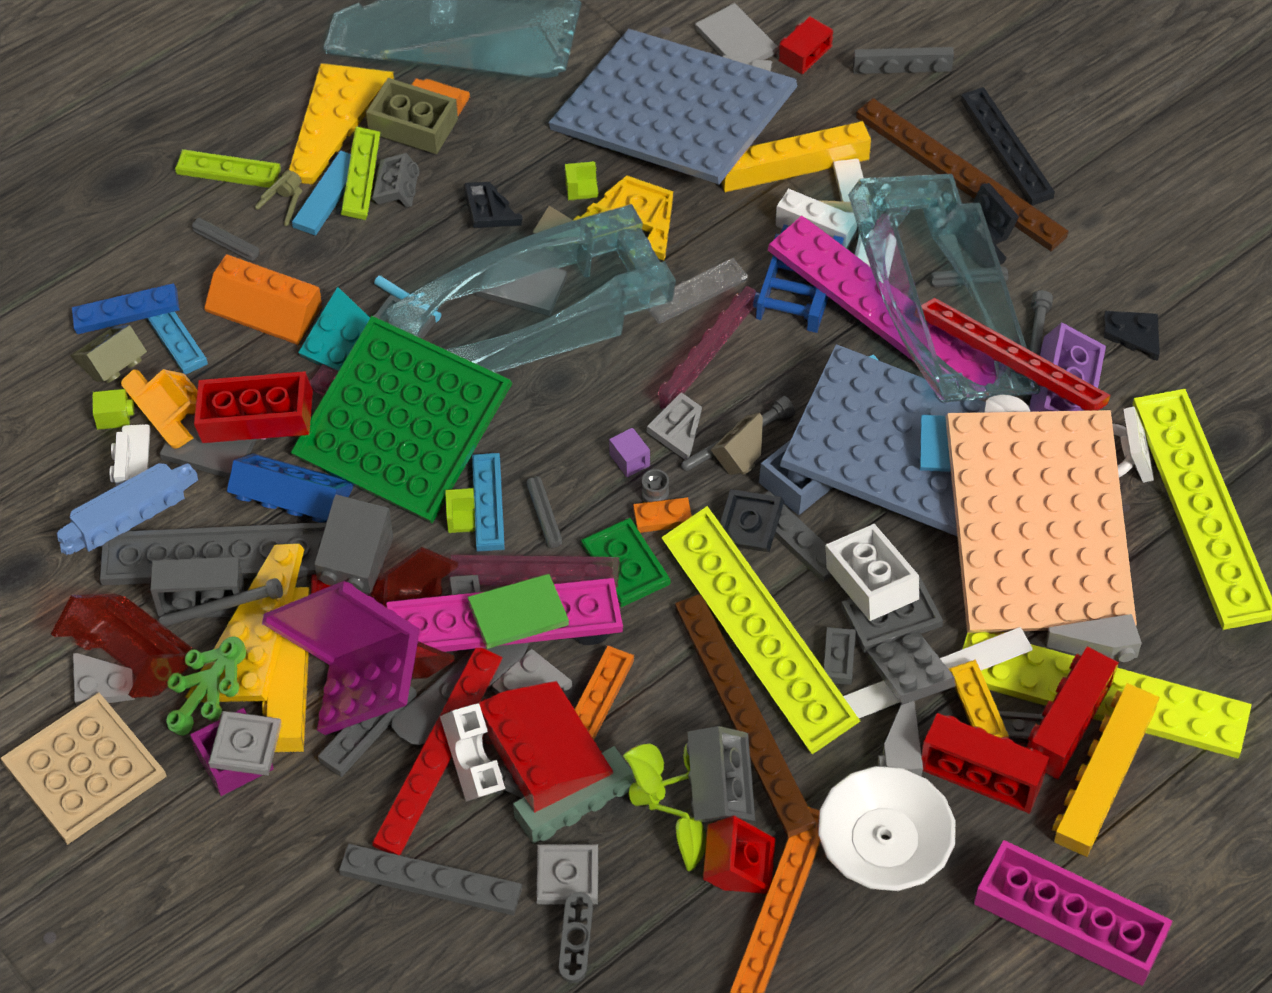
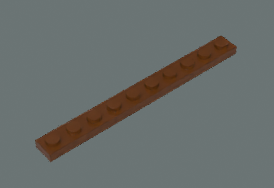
(966, 176)
(745, 716)

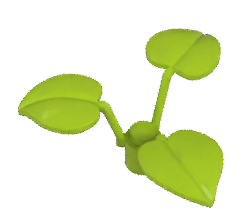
(650, 790)

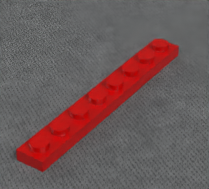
(1014, 356)
(434, 756)

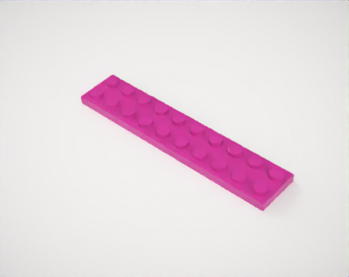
(854, 288)

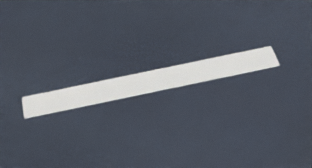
(986, 654)

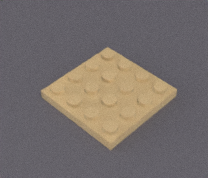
(83, 768)

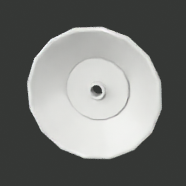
(889, 804)

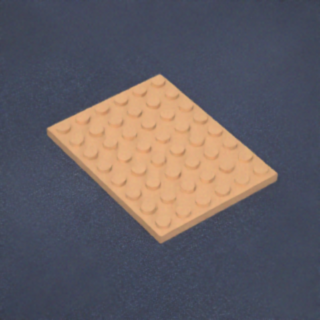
(1038, 519)

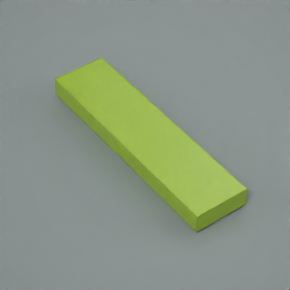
(227, 168)
(360, 173)

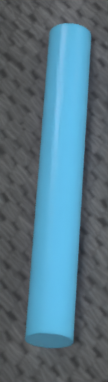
(397, 292)

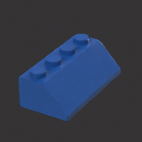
(286, 486)

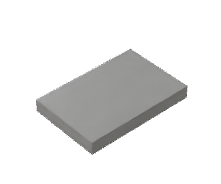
(736, 34)

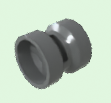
(655, 486)

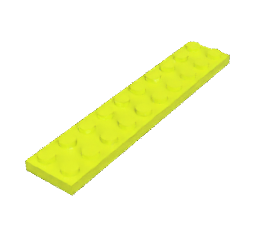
(1204, 509)
(761, 630)
(1180, 716)

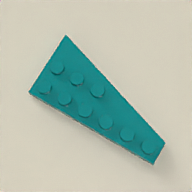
(335, 332)

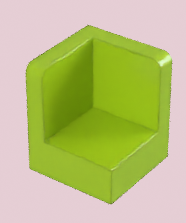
(581, 180)
(460, 510)

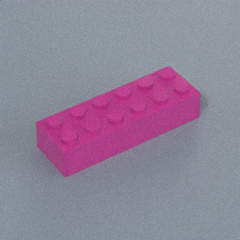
(1073, 912)

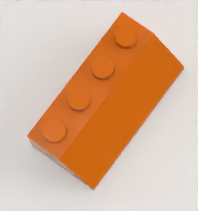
(263, 299)

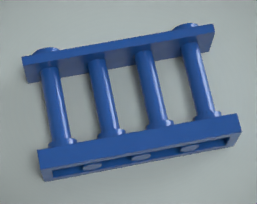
(811, 312)

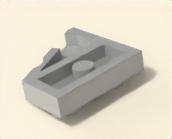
(677, 425)
(530, 671)
(101, 677)

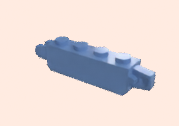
(125, 507)

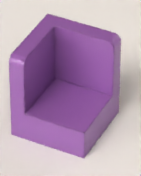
(629, 452)

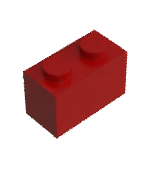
(805, 45)

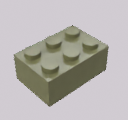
(412, 115)

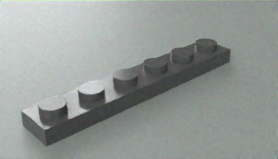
(431, 879)

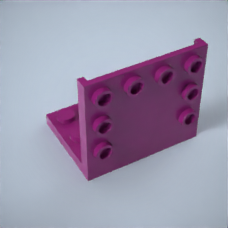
(362, 642)

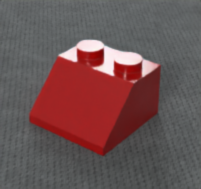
(738, 856)

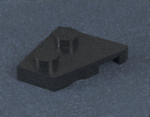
(488, 207)
(1133, 331)

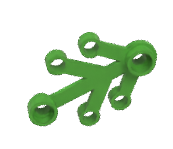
(227, 657)

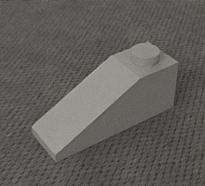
(1111, 636)
(903, 743)

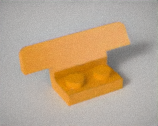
(164, 402)

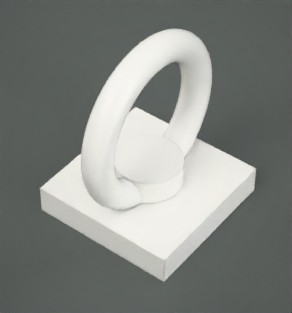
(1134, 446)

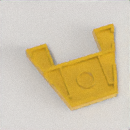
(651, 204)

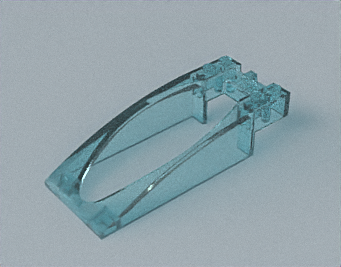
(967, 243)
(583, 323)

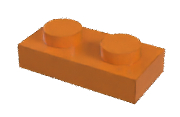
(661, 514)

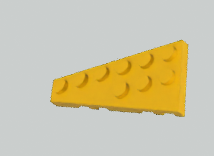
(333, 112)
(261, 642)

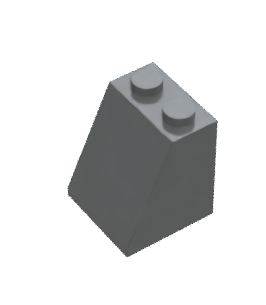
(354, 543)

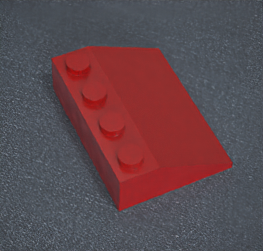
(543, 743)

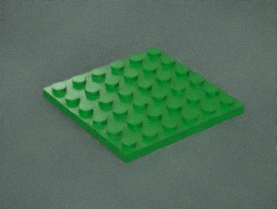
(402, 418)

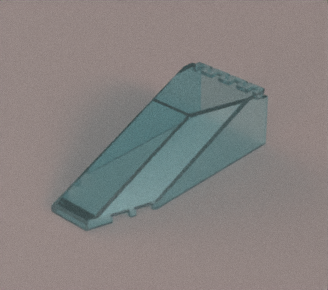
(470, 35)

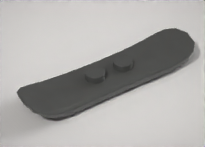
(419, 717)

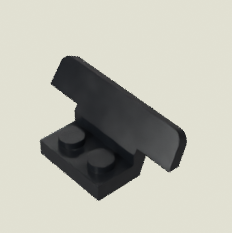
(998, 216)

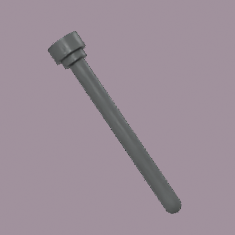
(1041, 304)
(780, 410)

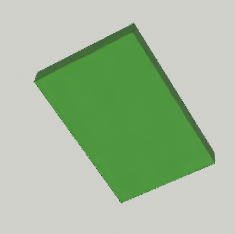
(518, 611)

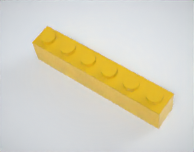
(798, 156)
(289, 691)
(1106, 769)

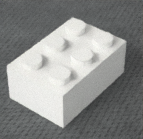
(872, 572)

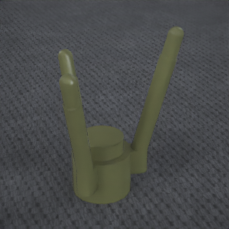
(286, 185)

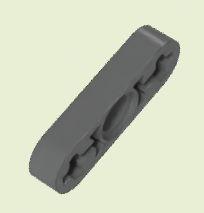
(570, 914)

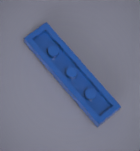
(125, 308)

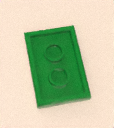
(639, 568)

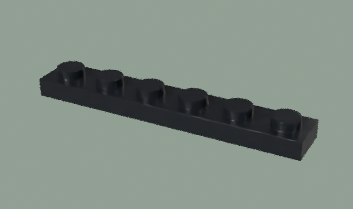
(1007, 146)

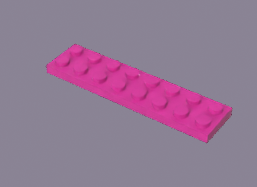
(450, 625)

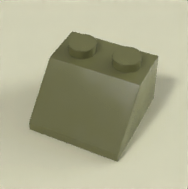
(110, 353)

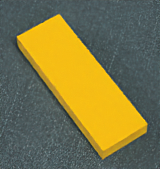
(977, 699)

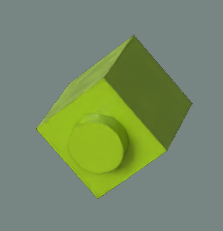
(112, 409)

